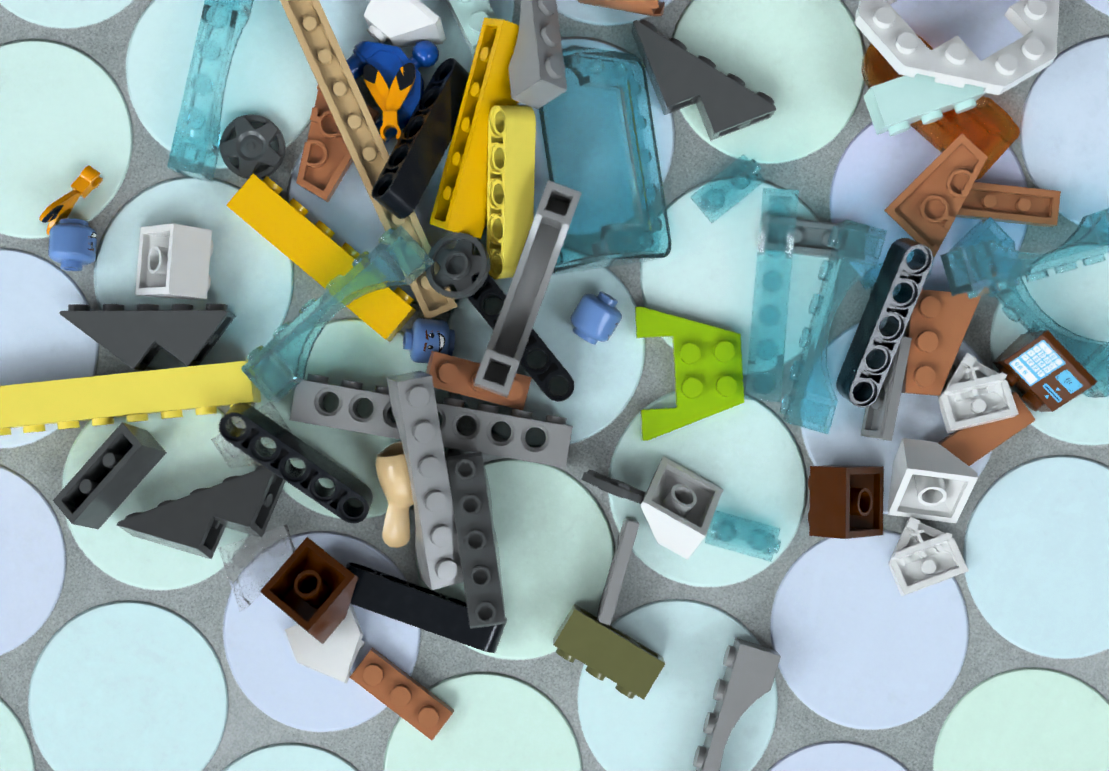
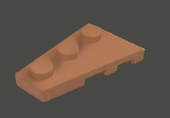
(325, 152)
(937, 194)
(936, 335)

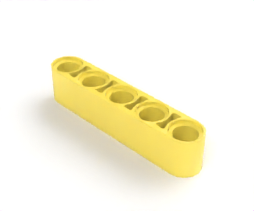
(509, 185)

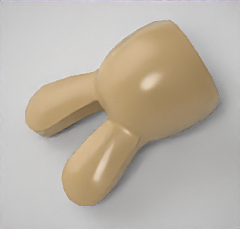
(396, 485)

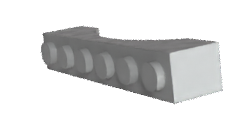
(537, 60)
(527, 289)
(420, 433)
(746, 679)

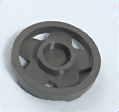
(252, 146)
(458, 266)
(613, 486)

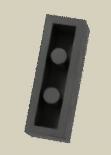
(109, 476)

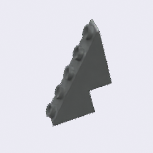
(686, 80)
(141, 333)
(200, 518)
(476, 539)

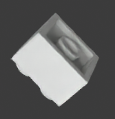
(174, 261)

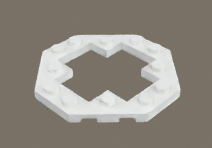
(953, 60)

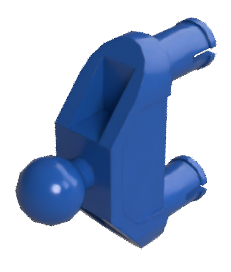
(388, 61)

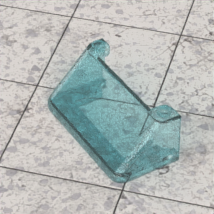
(606, 147)

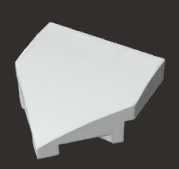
(975, 396)
(924, 557)
(336, 654)

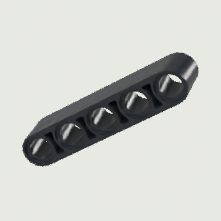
(422, 141)
(881, 305)
(541, 376)
(288, 447)
(420, 608)

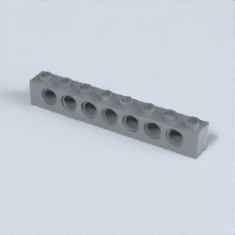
(309, 409)

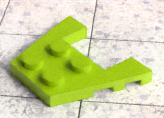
(705, 370)

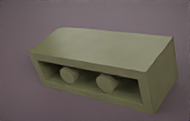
(608, 653)

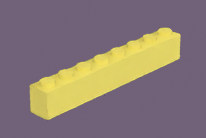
(124, 395)

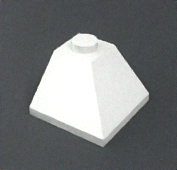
(403, 22)
(929, 482)
(679, 507)

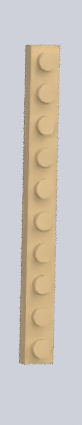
(357, 129)

